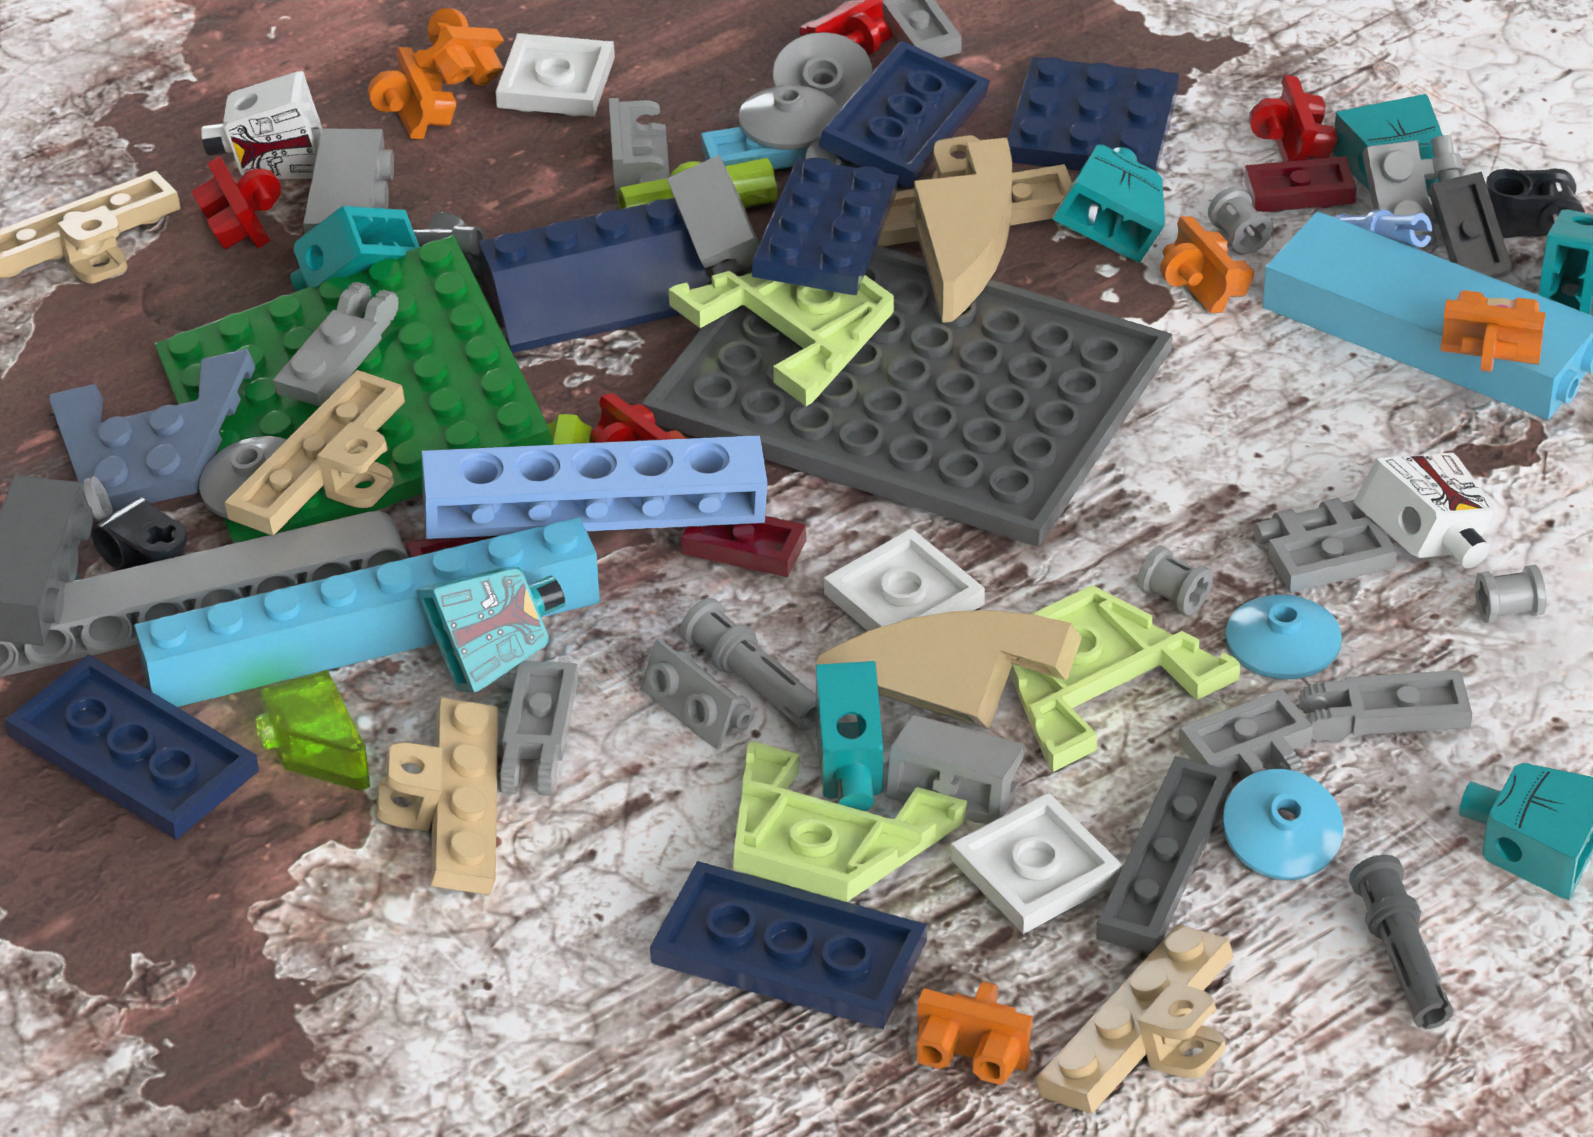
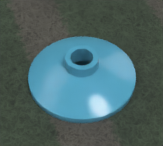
(1283, 636)
(1278, 845)

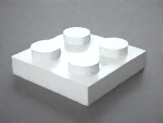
(555, 75)
(901, 583)
(1036, 862)

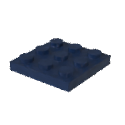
(1081, 105)

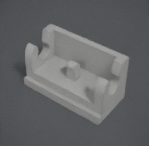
(637, 149)
(715, 216)
(955, 764)

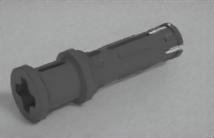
(1395, 920)

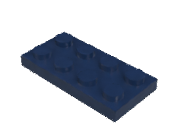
(903, 113)
(825, 226)
(132, 746)
(789, 944)

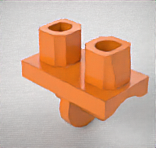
(460, 49)
(413, 94)
(1204, 267)
(1493, 331)
(973, 1028)

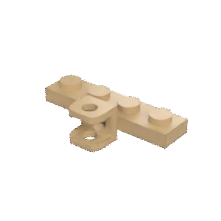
(1033, 197)
(87, 229)
(329, 449)
(454, 791)
(1150, 1014)

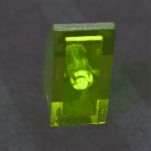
(313, 731)

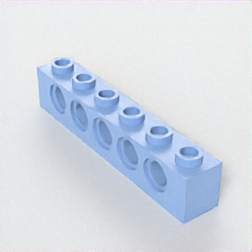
(601, 483)

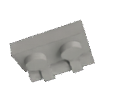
(1399, 176)
(1324, 544)

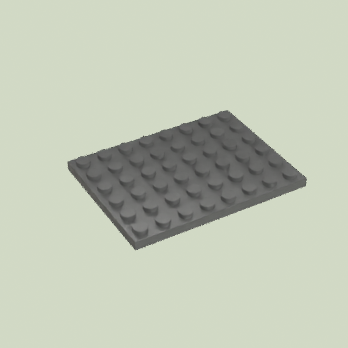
(953, 417)

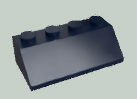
(588, 274)

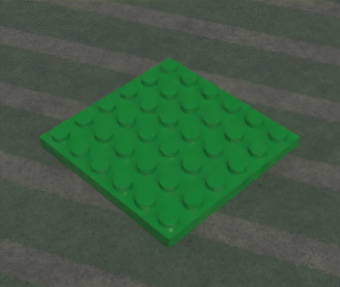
(440, 347)

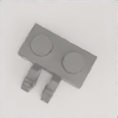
(1250, 734)

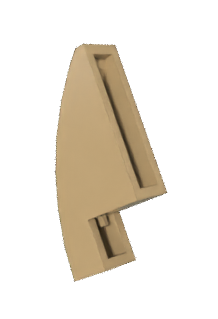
(965, 225)
(960, 658)

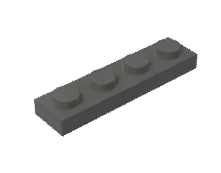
(1164, 855)

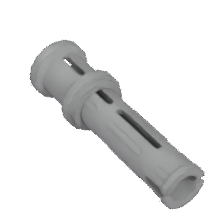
(737, 651)

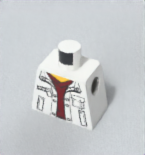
(269, 128)
(1428, 506)

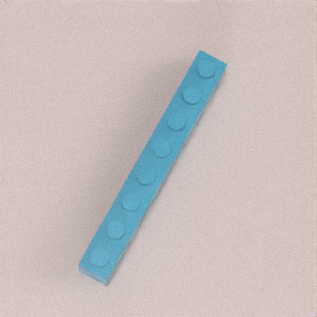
(344, 616)

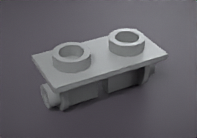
(694, 695)

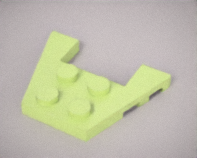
(822, 322)
(1113, 649)
(824, 843)

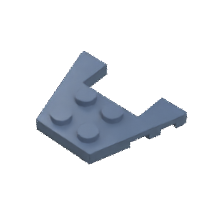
(155, 451)

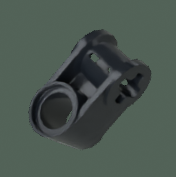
(1529, 198)
(138, 536)

